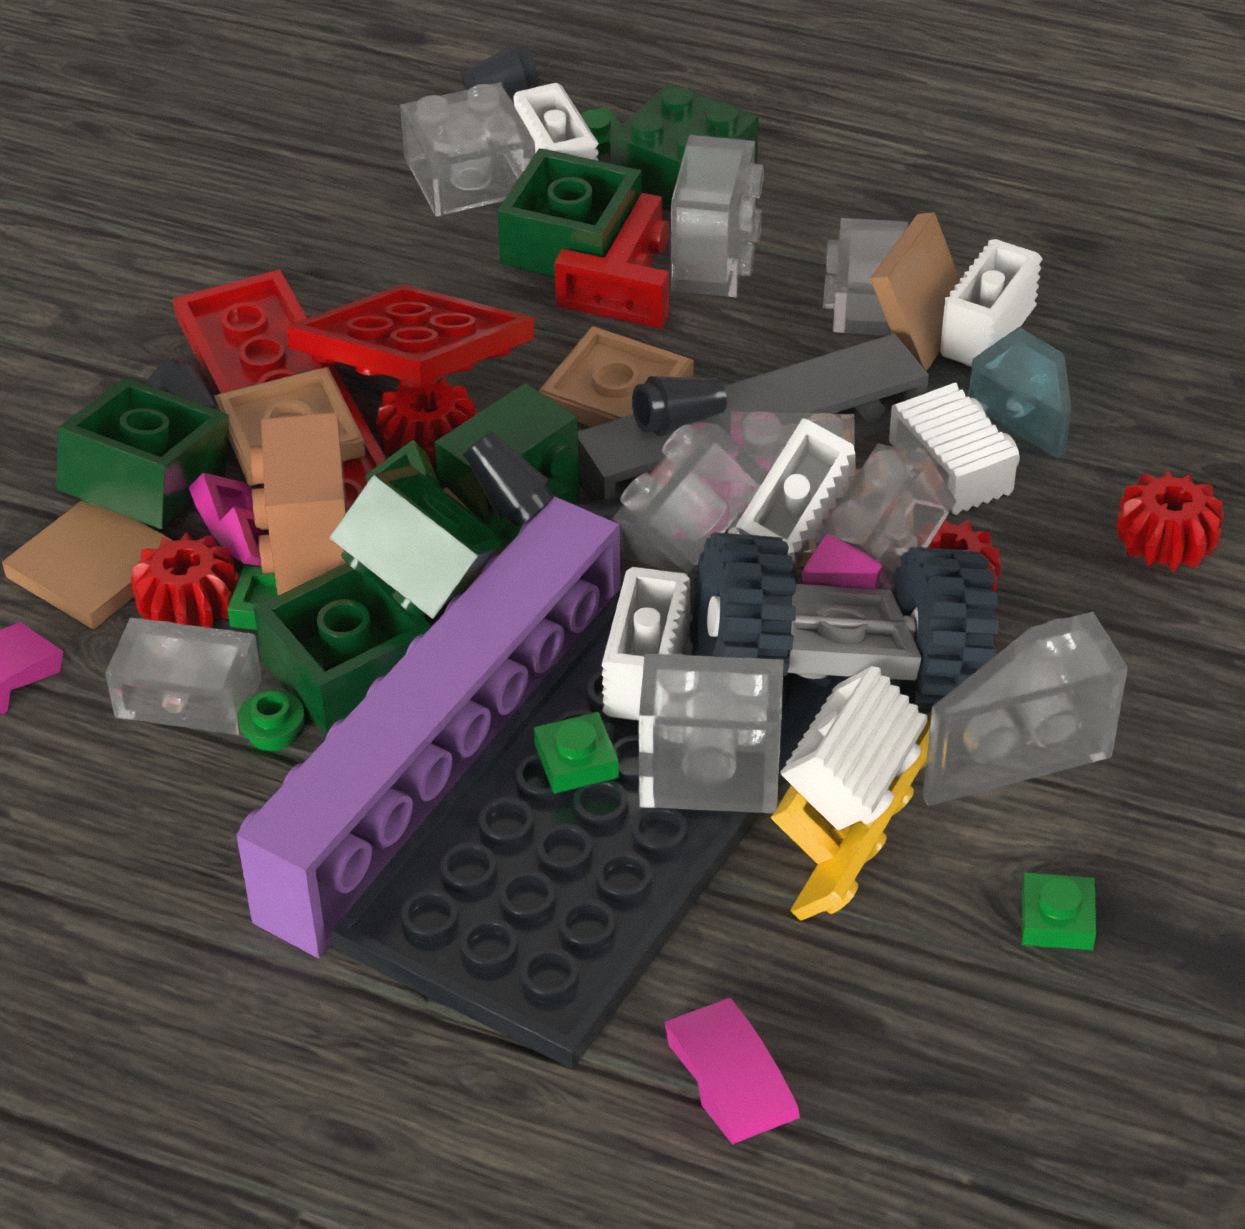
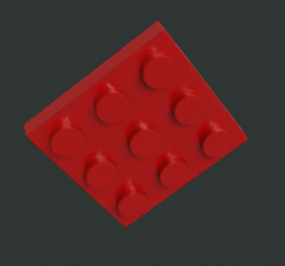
(410, 334)

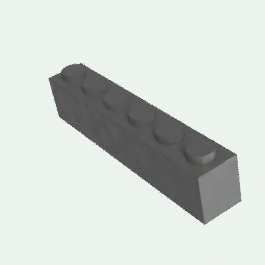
(848, 381)

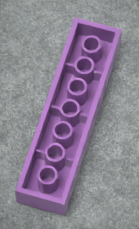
(424, 725)

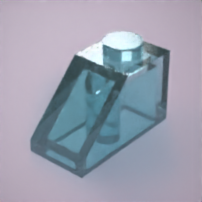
(1025, 389)

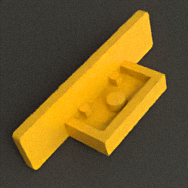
(843, 851)

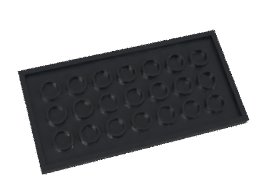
(545, 901)

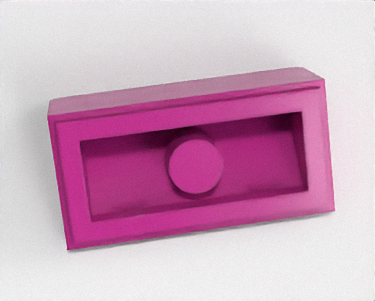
(841, 566)

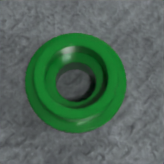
(271, 719)

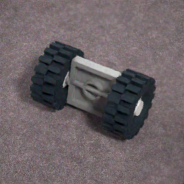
(920, 633)

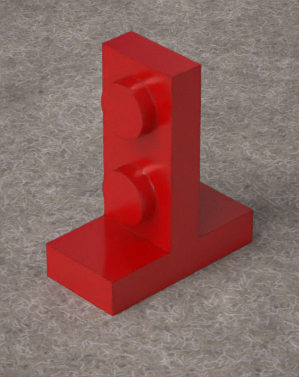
(623, 281)

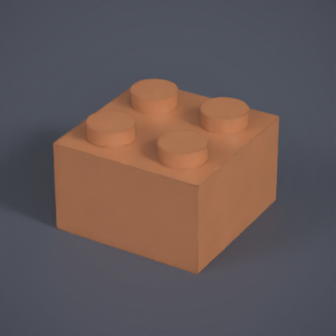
(300, 497)

